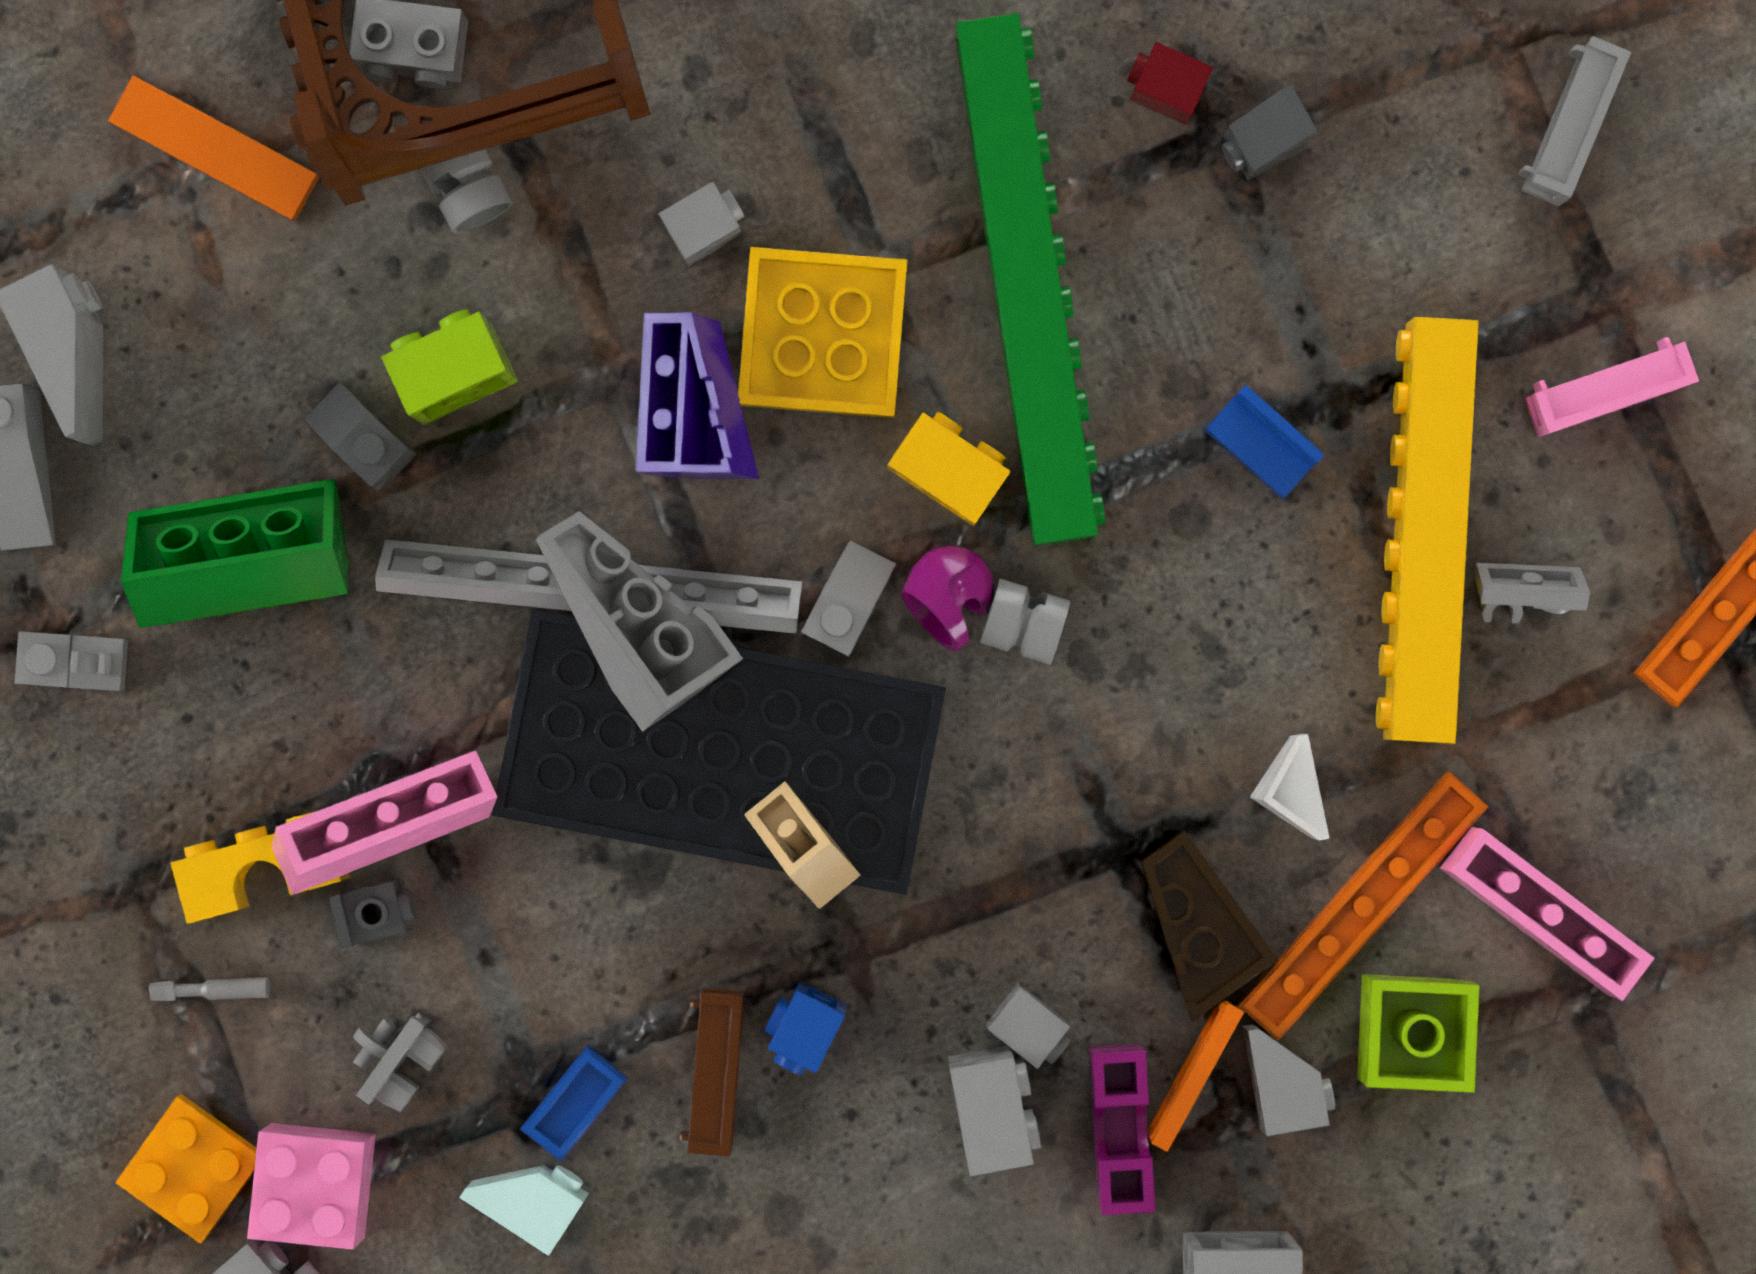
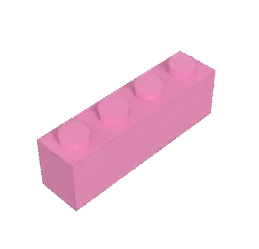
(383, 822)
(1546, 913)

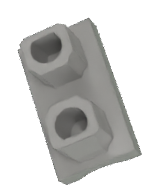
(385, 1081)

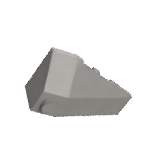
(640, 632)

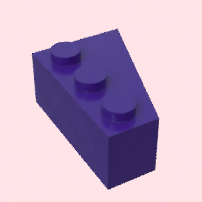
(690, 402)

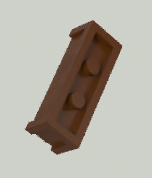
(715, 1072)

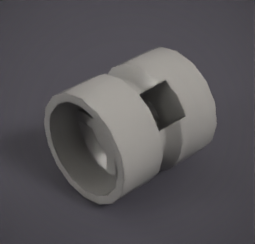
(468, 191)
(1025, 621)

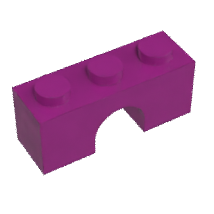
(1120, 1129)

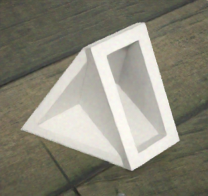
(1293, 790)

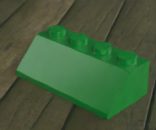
(235, 553)

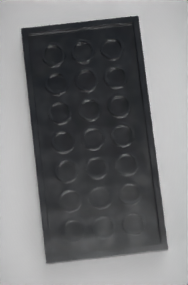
(838, 736)

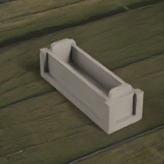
(1575, 121)

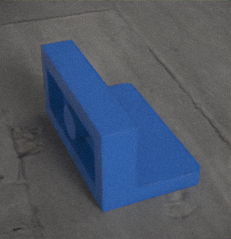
(1264, 442)

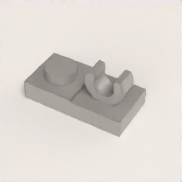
(1543, 587)
(71, 661)

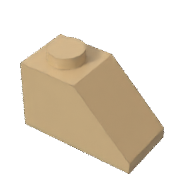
(802, 845)

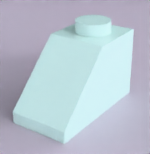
(530, 1202)

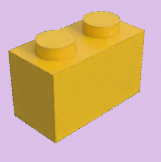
(949, 467)

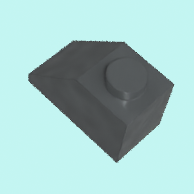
(1268, 134)
(360, 437)

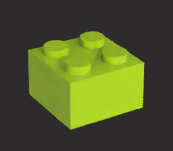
(448, 366)
(1418, 1033)

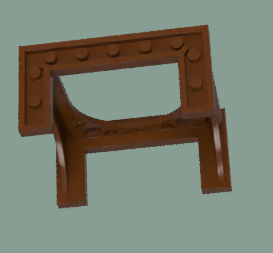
(358, 159)

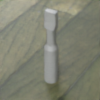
(212, 989)

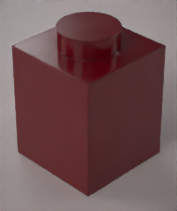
(1168, 82)

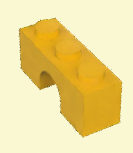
(214, 879)

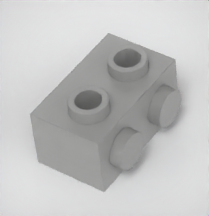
(408, 41)

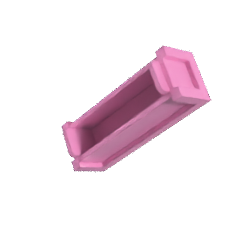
(1611, 388)

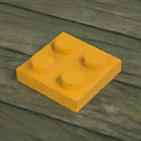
(190, 1168)

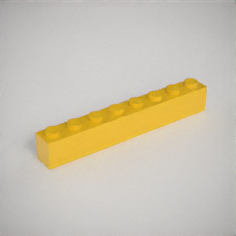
(1429, 530)

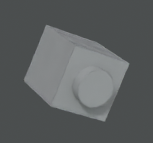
(703, 222)
(1029, 1027)

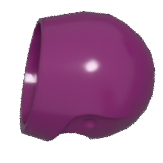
(944, 584)

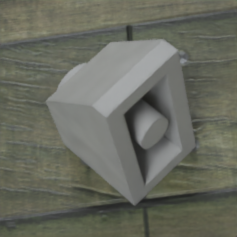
(848, 598)
(1285, 1087)

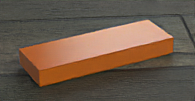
(1193, 1074)

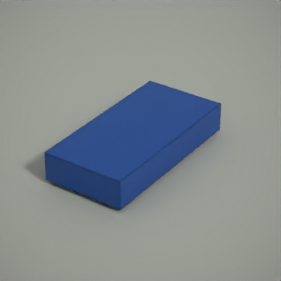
(574, 1103)

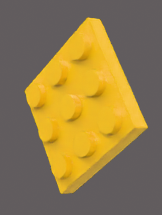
(822, 332)

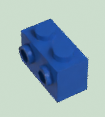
(804, 1028)

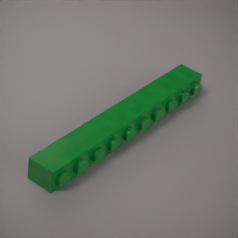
(1026, 279)

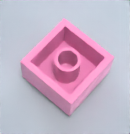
(311, 1186)

